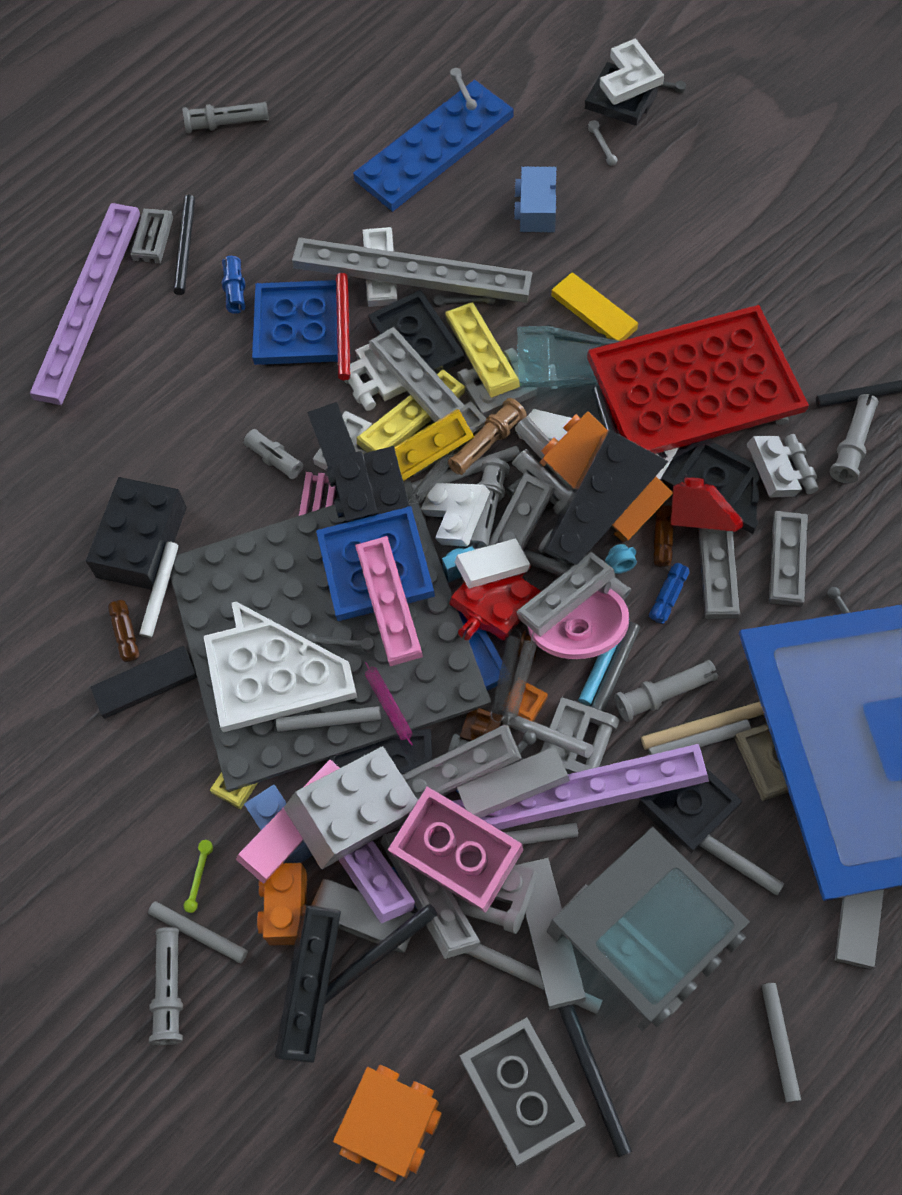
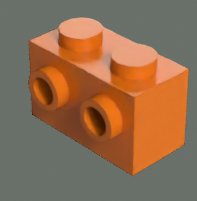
(283, 901)

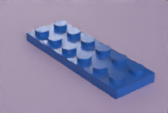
(432, 146)

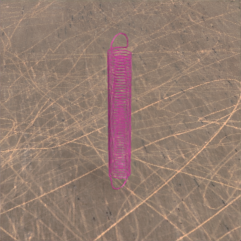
(388, 703)

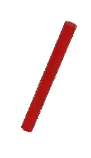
(343, 340)

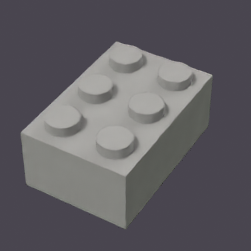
(351, 807)
(522, 1092)

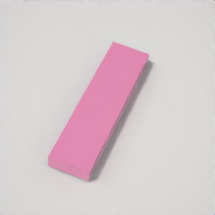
(389, 601)
(276, 839)

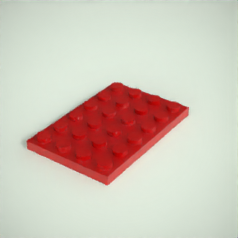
(697, 380)

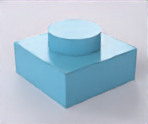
(449, 567)

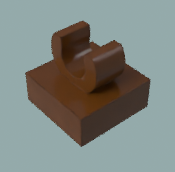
(479, 723)

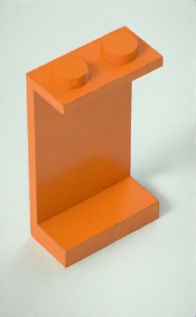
(571, 456)

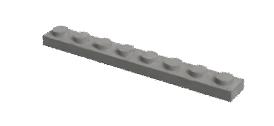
(412, 270)

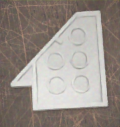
(271, 672)

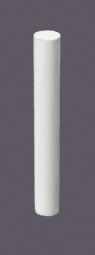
(158, 590)

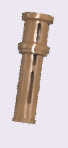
(496, 428)

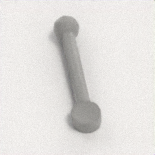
(456, 75)
(593, 127)

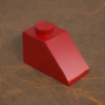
(702, 507)

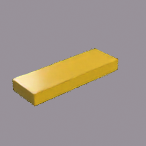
(594, 308)
(432, 443)

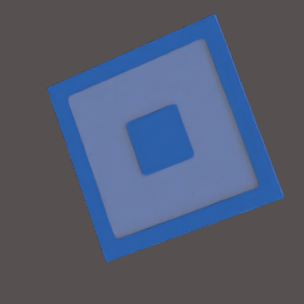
(838, 736)

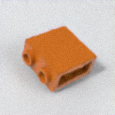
(388, 1123)

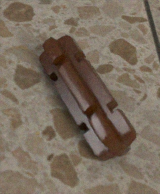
(663, 536)
(123, 630)

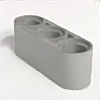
(356, 913)

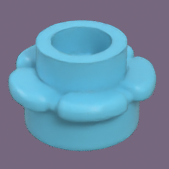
(621, 558)

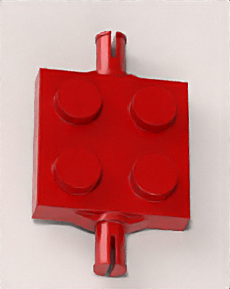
(493, 605)

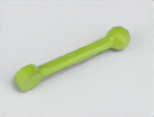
(205, 848)

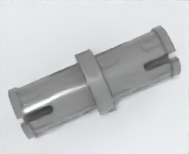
(260, 444)

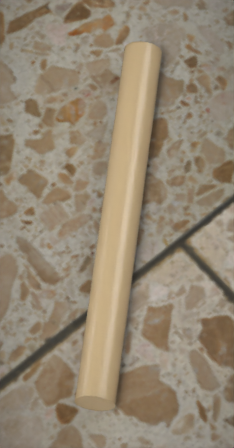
(702, 725)

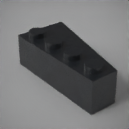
(602, 494)

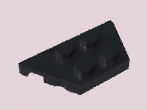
(728, 472)

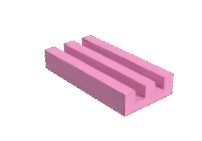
(320, 480)

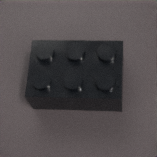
(135, 532)

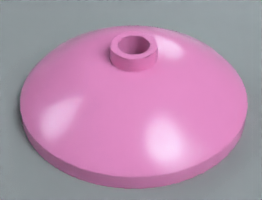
(588, 629)

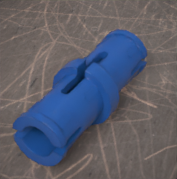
(233, 284)

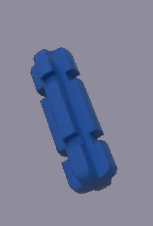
(669, 593)

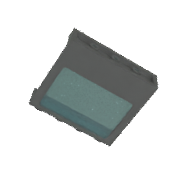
(651, 926)

